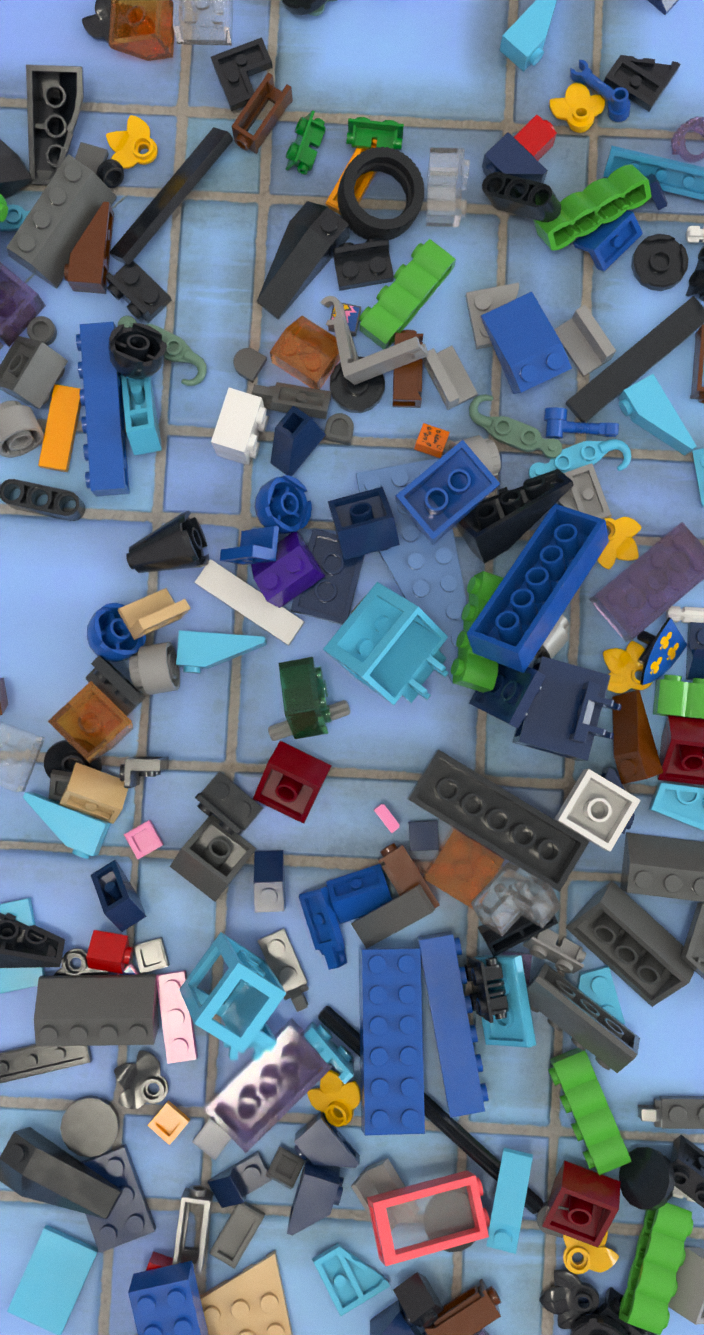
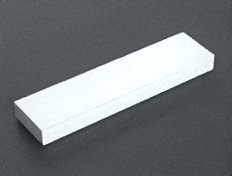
(249, 602)

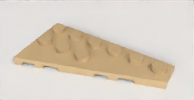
(249, 1302)

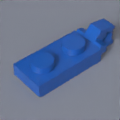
(324, 926)

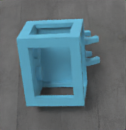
(389, 645)
(242, 998)

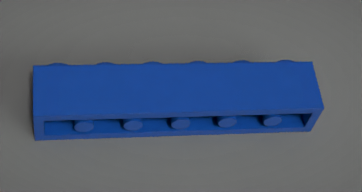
(103, 411)
(451, 1024)

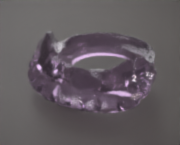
(678, 141)

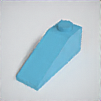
(526, 37)
(652, 411)
(140, 415)
(208, 650)
(72, 827)
(509, 1200)

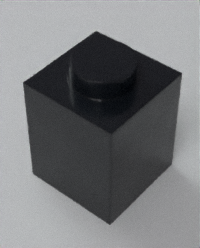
(419, 1300)

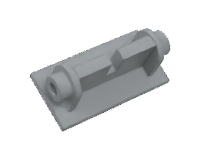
(567, 956)

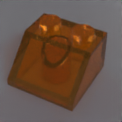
(142, 28)
(306, 352)
(91, 723)

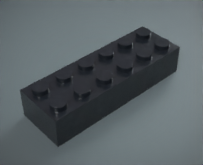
(498, 820)

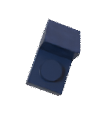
(695, 651)
(239, 1180)

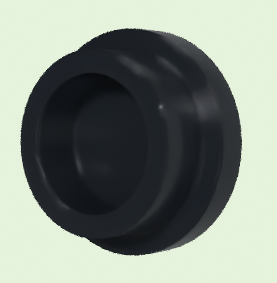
(110, 173)

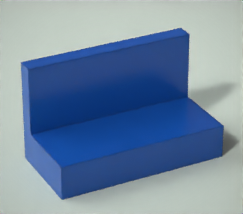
(610, 240)
(255, 547)
(358, 893)

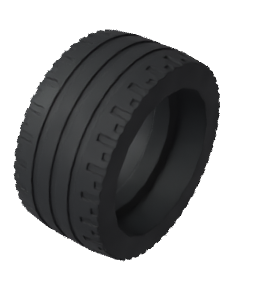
(394, 164)

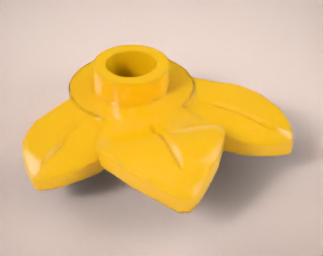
(577, 107)
(130, 143)
(620, 543)
(623, 667)
(335, 1096)
(594, 1258)

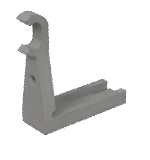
(360, 370)

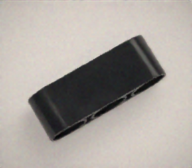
(521, 197)
(31, 492)

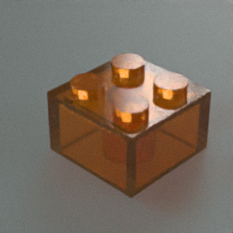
(462, 867)

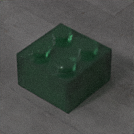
(304, 697)

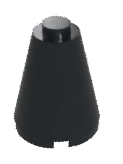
(170, 547)

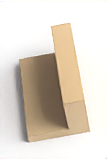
(152, 613)
(94, 793)

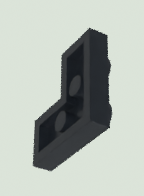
(236, 66)

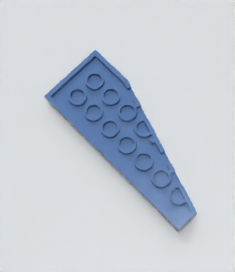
(423, 571)

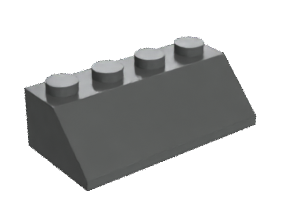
(59, 220)
(663, 867)
(631, 944)
(96, 1010)
(582, 1019)

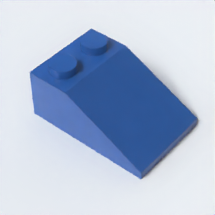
(525, 343)
(446, 491)

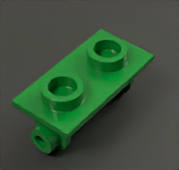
(362, 132)
(300, 153)

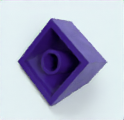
(290, 573)

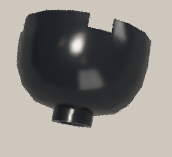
(136, 350)

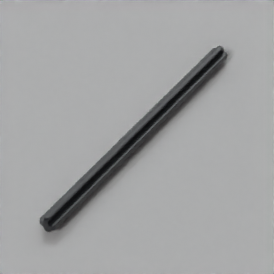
(433, 1112)

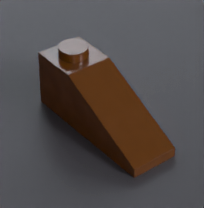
(91, 254)
(633, 740)

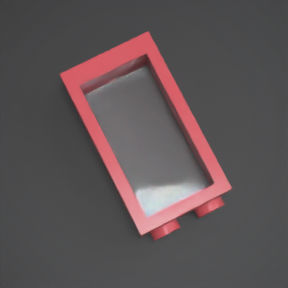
(428, 1217)

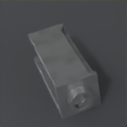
(198, 1195)

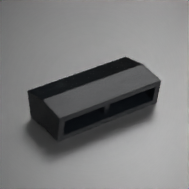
(517, 933)

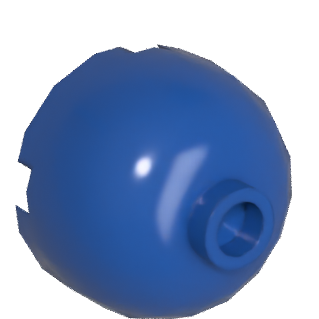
(283, 504)
(110, 636)

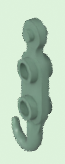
(176, 351)
(513, 432)

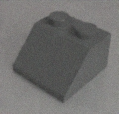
(31, 371)
(212, 858)

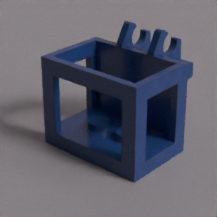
(566, 710)

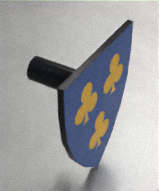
(661, 651)

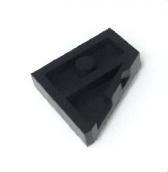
(641, 78)

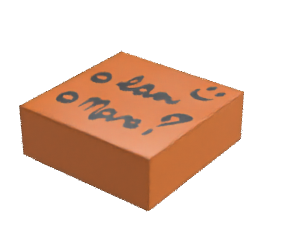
(431, 440)

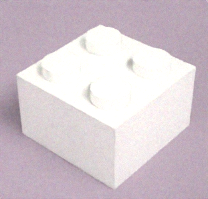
(239, 426)
(597, 809)

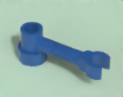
(617, 98)
(558, 424)

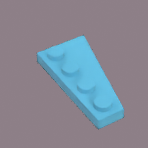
(680, 803)

